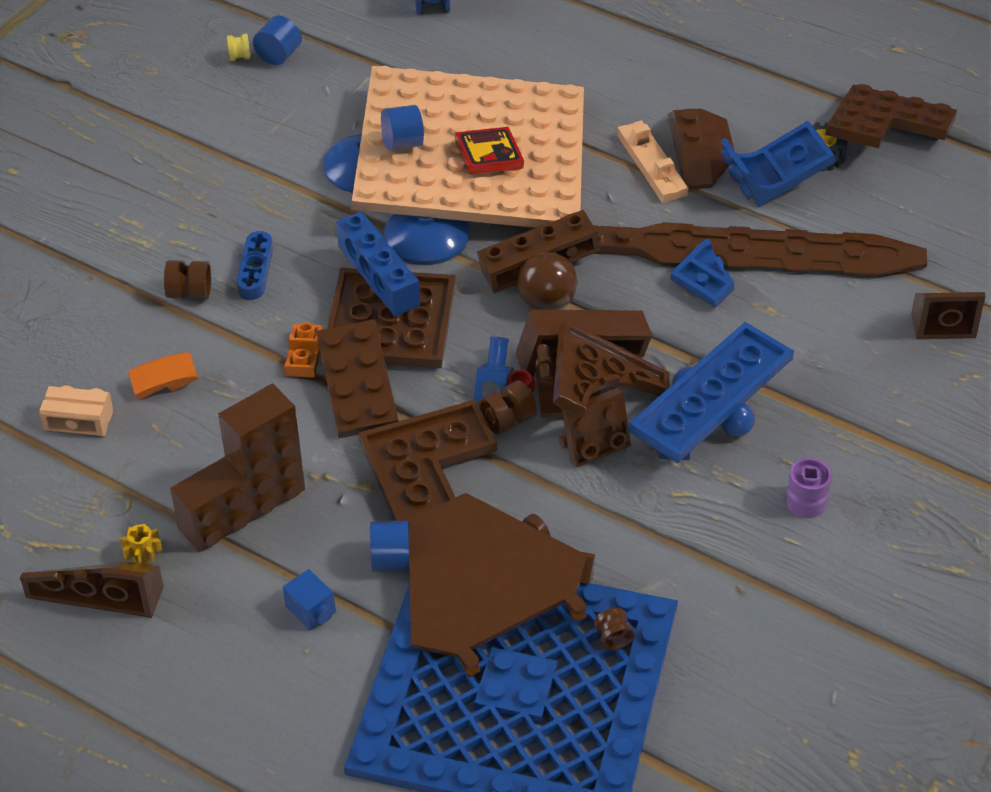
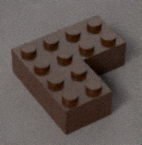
(252, 479)

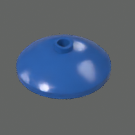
(341, 162)
(426, 238)

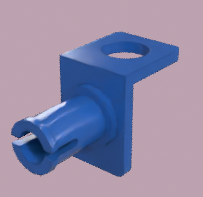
(495, 369)

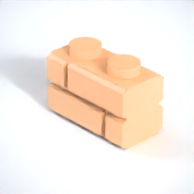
(76, 410)

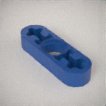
(259, 274)

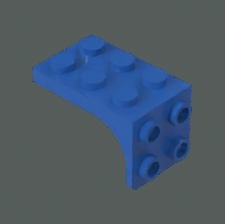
(779, 163)

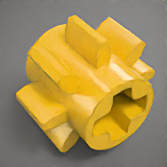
(141, 543)

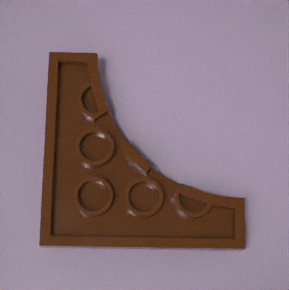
(592, 363)

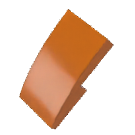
(303, 351)
(169, 371)

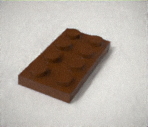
(356, 377)

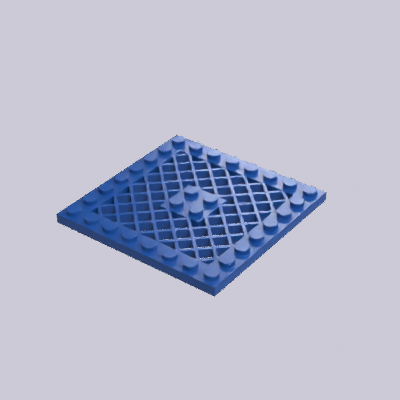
(519, 689)

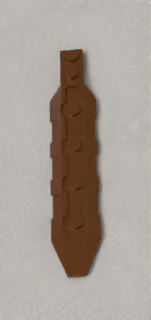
(747, 247)

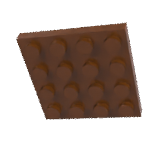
(409, 338)

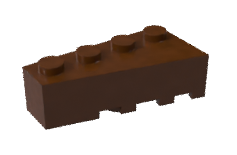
(621, 327)

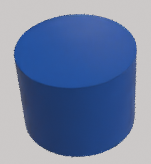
(277, 40)
(402, 127)
(389, 545)

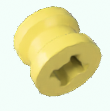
(238, 47)

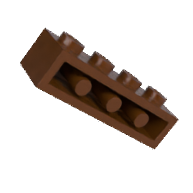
(568, 236)

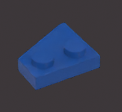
(704, 275)

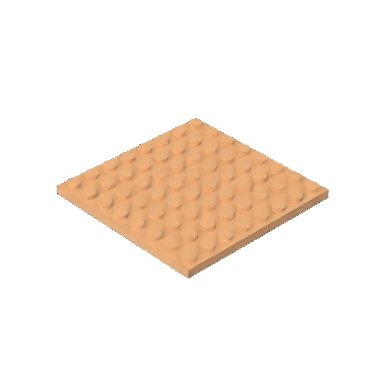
(434, 178)

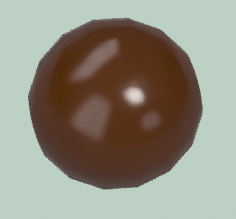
(547, 281)

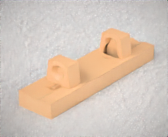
(652, 161)

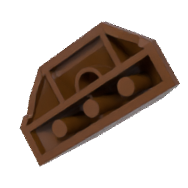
(698, 145)

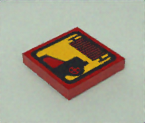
(489, 150)

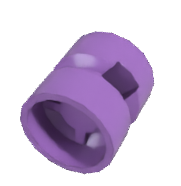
(808, 487)

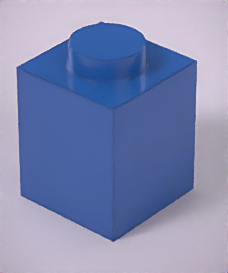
(309, 599)

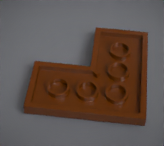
(870, 113)
(411, 455)

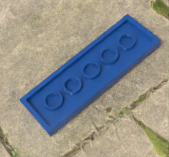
(710, 392)

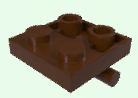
(599, 430)

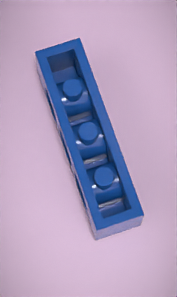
(378, 263)

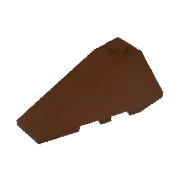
(107, 587)

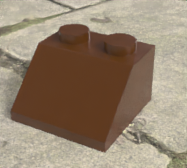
(947, 314)

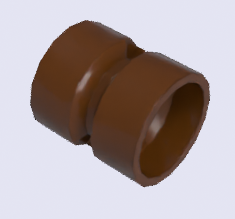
(187, 279)
(510, 406)

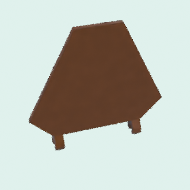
(483, 576)

